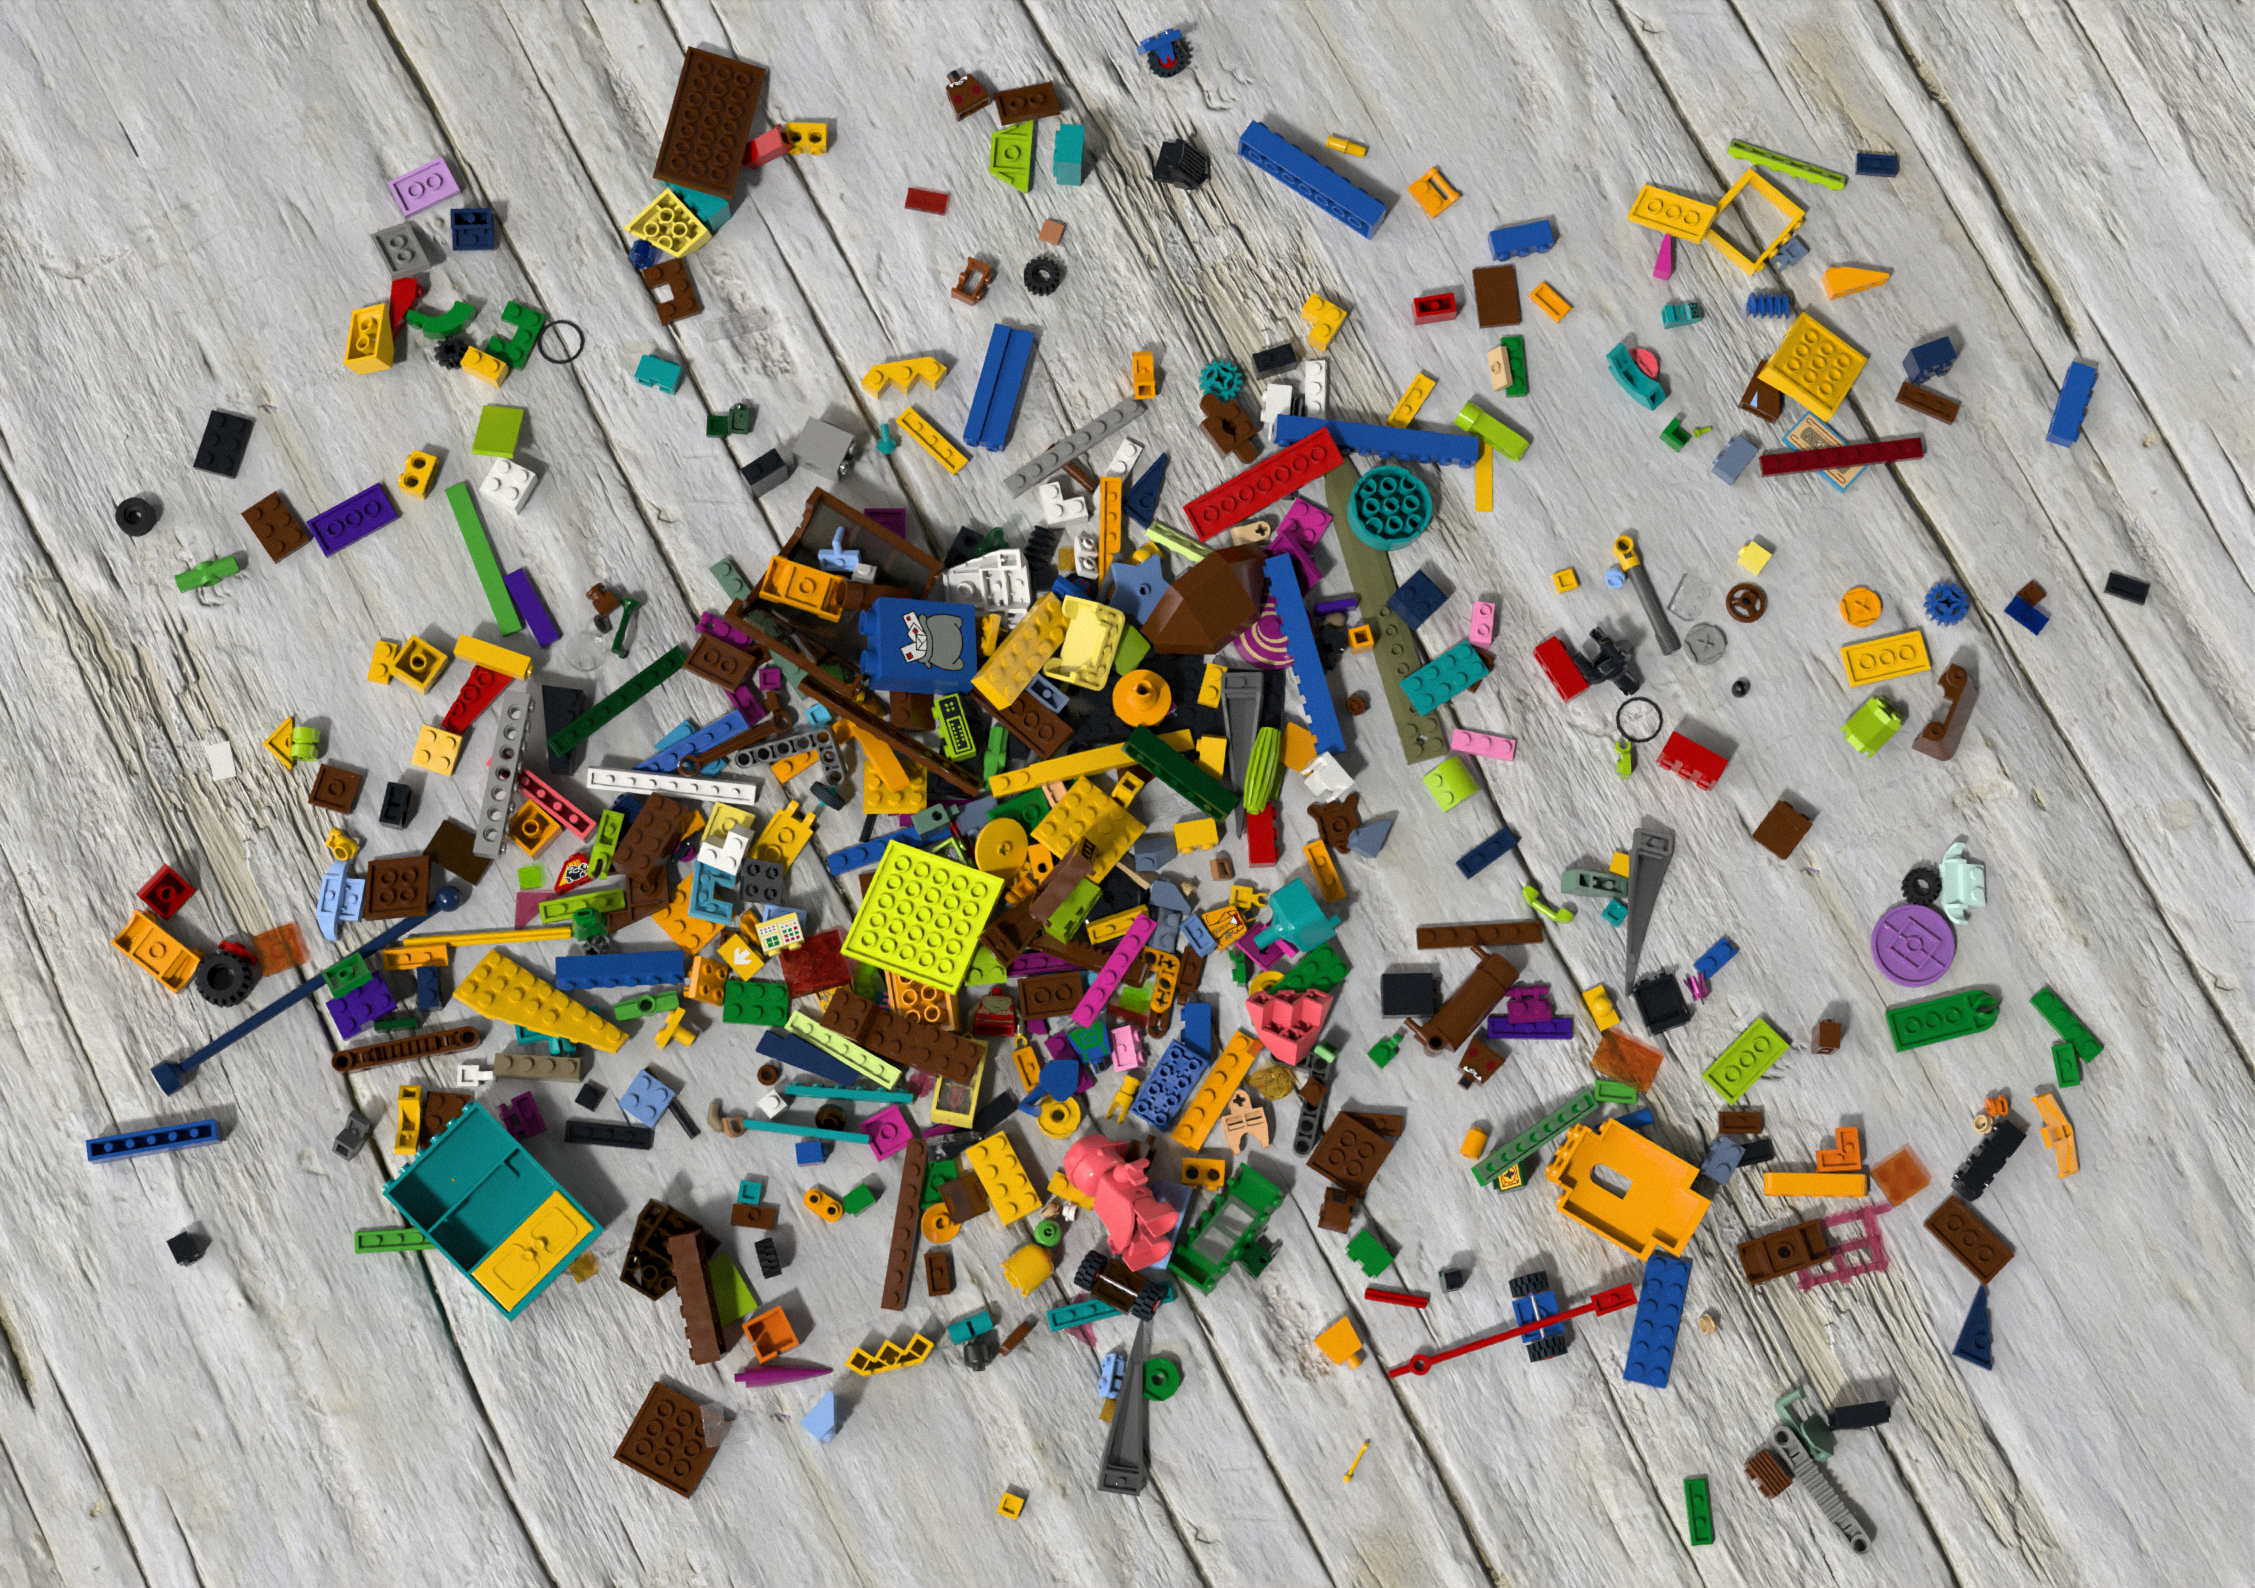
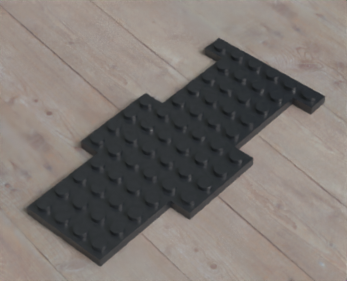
(1095, 721)

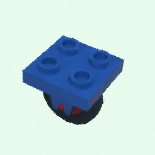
(1075, 586)

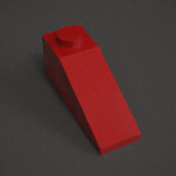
(404, 297)

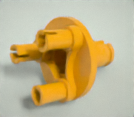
(1138, 708)

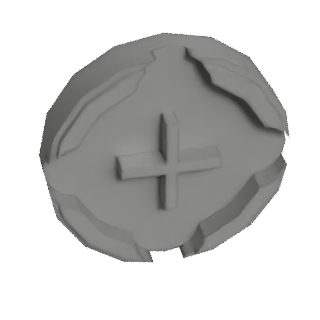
(1704, 645)

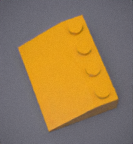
(923, 1003)

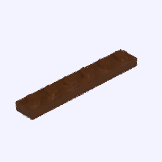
(1482, 935)

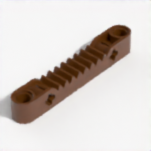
(1086, 957)
(406, 1050)

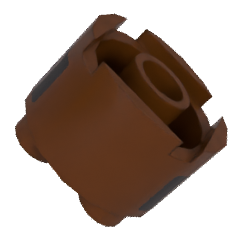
(1336, 1210)

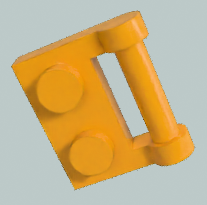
(1428, 197)

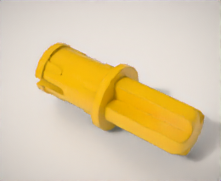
(1345, 146)

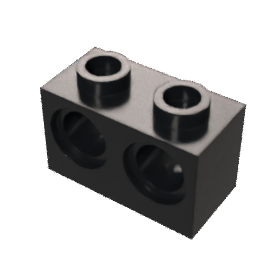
(960, 549)
(395, 805)

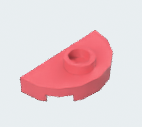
(1645, 362)

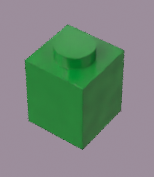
(858, 1200)

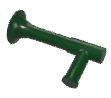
(629, 606)

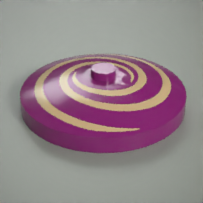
(1263, 642)

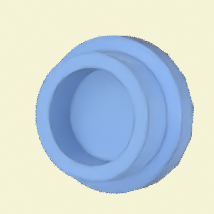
(1615, 577)

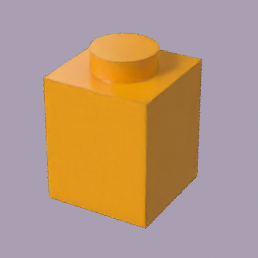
(1360, 639)

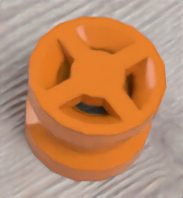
(1996, 1106)

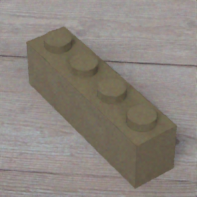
(538, 1068)

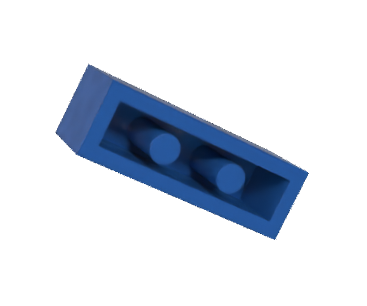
(1520, 241)
(1197, 1029)

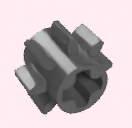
(595, 945)

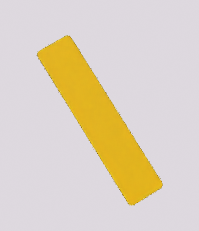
(1483, 478)

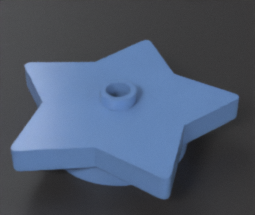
(1127, 586)

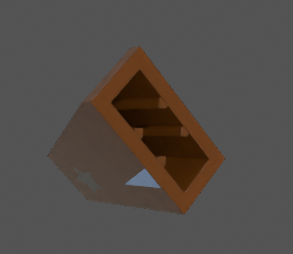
(1761, 398)

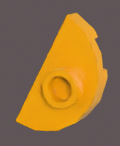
(748, 927)

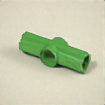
(207, 573)
(995, 754)
(633, 1008)

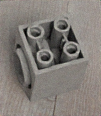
(825, 449)

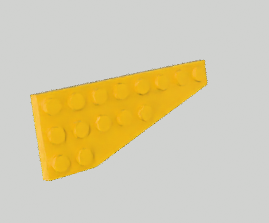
(514, 995)

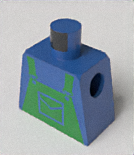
(1091, 1045)

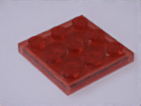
(815, 965)

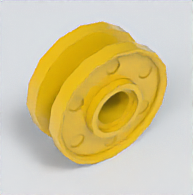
(1059, 1129)

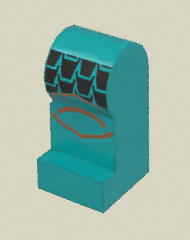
(1680, 315)

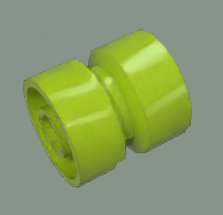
(305, 744)

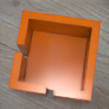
(771, 1334)

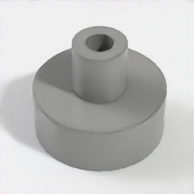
(598, 626)

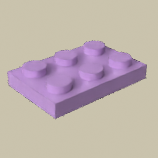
(424, 187)

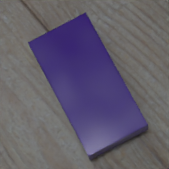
(1342, 606)

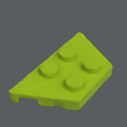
(1012, 155)

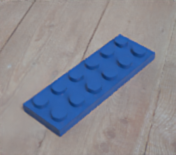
(1656, 1321)

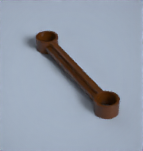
(734, 744)

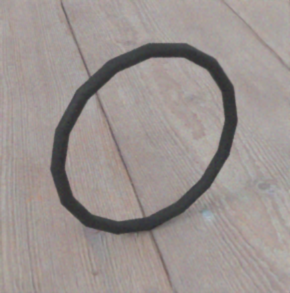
(557, 322)
(1635, 740)

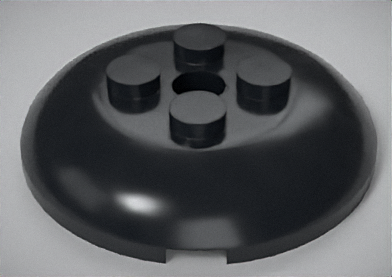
(1125, 896)

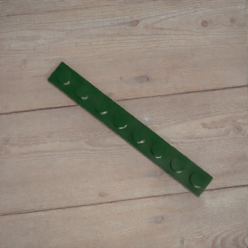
(617, 702)

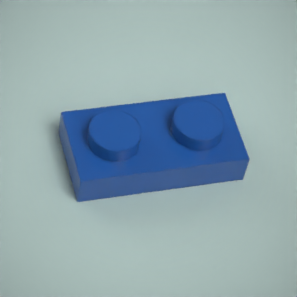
(1715, 958)

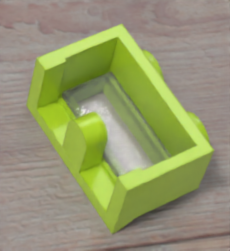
(954, 850)

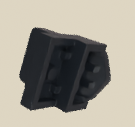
(1181, 165)

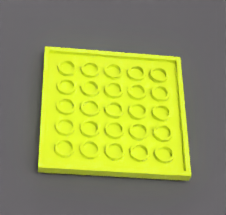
(923, 917)

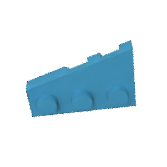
(679, 733)

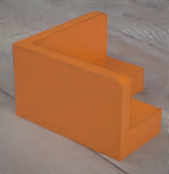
(1845, 1156)

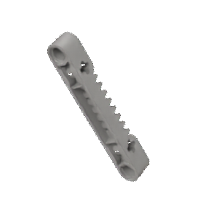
(1820, 1491)

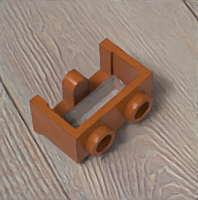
(972, 282)

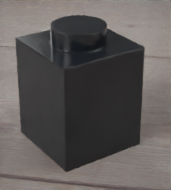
(184, 1249)

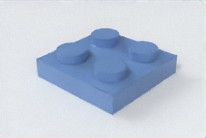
(647, 1098)

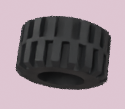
(212, 967)

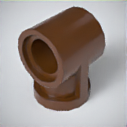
(602, 600)

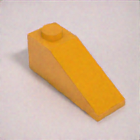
(1848, 280)

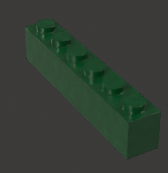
(1180, 774)

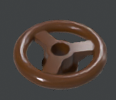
(1750, 596)

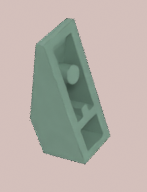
(1593, 884)

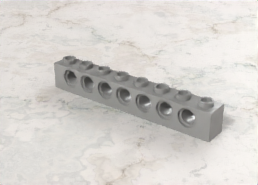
(512, 702)

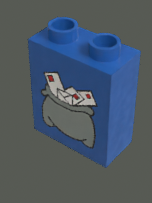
(919, 646)

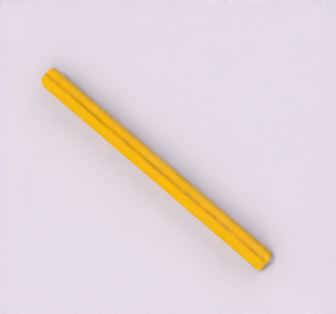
(492, 937)

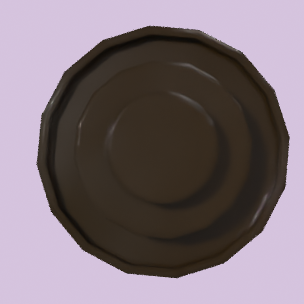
(830, 1117)

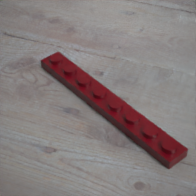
(1841, 457)

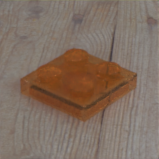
(278, 950)
(1899, 1178)

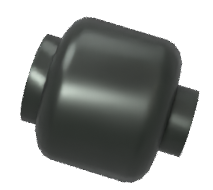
(977, 1354)

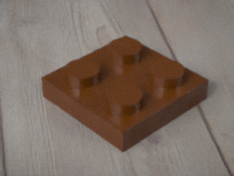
(335, 789)

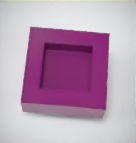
(769, 679)

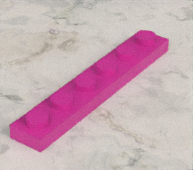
(1114, 971)

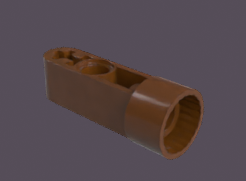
(858, 595)

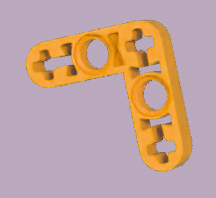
(1163, 972)

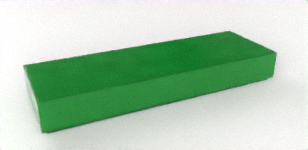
(1698, 1512)

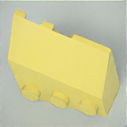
(669, 226)

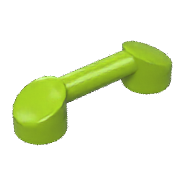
(1531, 895)

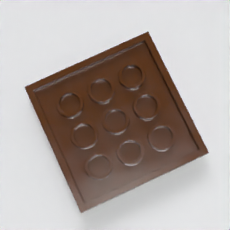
(667, 1441)

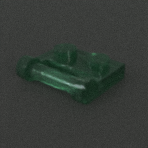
(987, 546)

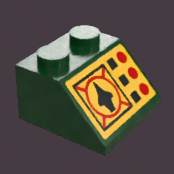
(1511, 1180)

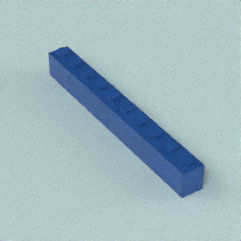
(1381, 440)
(1305, 655)

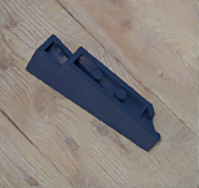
(806, 1056)

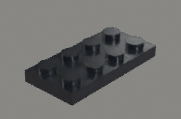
(977, 729)

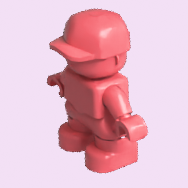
(1121, 1199)

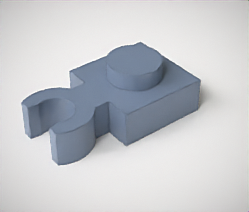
(1790, 253)

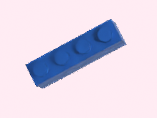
(2070, 404)

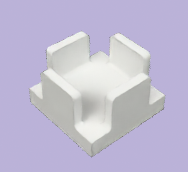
(1326, 774)

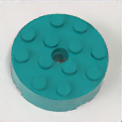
(1375, 522)

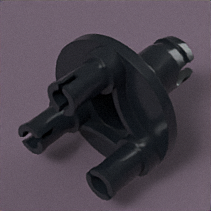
(1609, 664)

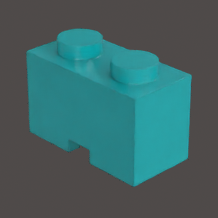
(658, 372)

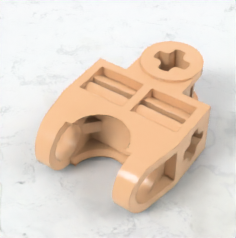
(1242, 1114)

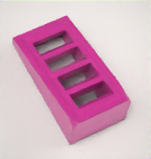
(1663, 264)

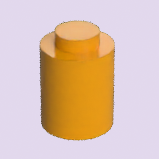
(1473, 1144)

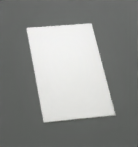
(221, 760)

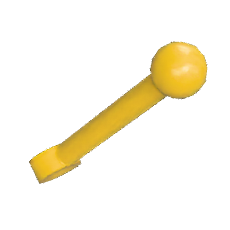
(1347, 1477)

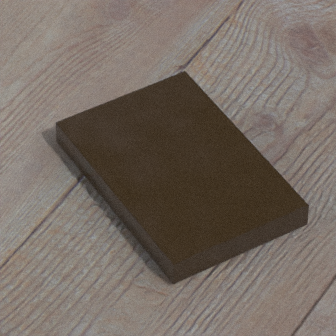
(454, 852)

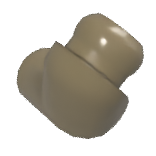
(713, 1119)

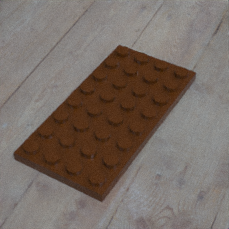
(709, 123)

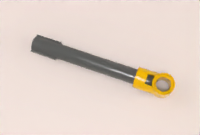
(1630, 564)

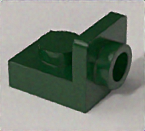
(739, 419)

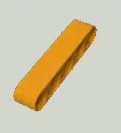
(1815, 1185)

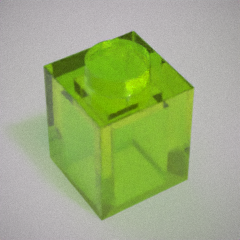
(1134, 1001)

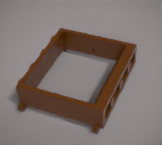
(1063, 879)

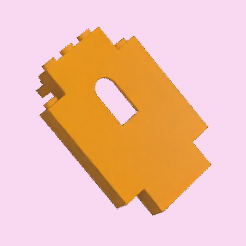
(1655, 1209)

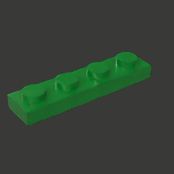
(2066, 1025)

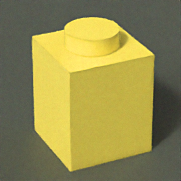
(1753, 557)

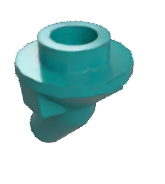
(886, 444)

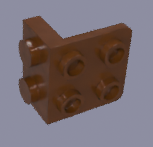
(1782, 830)

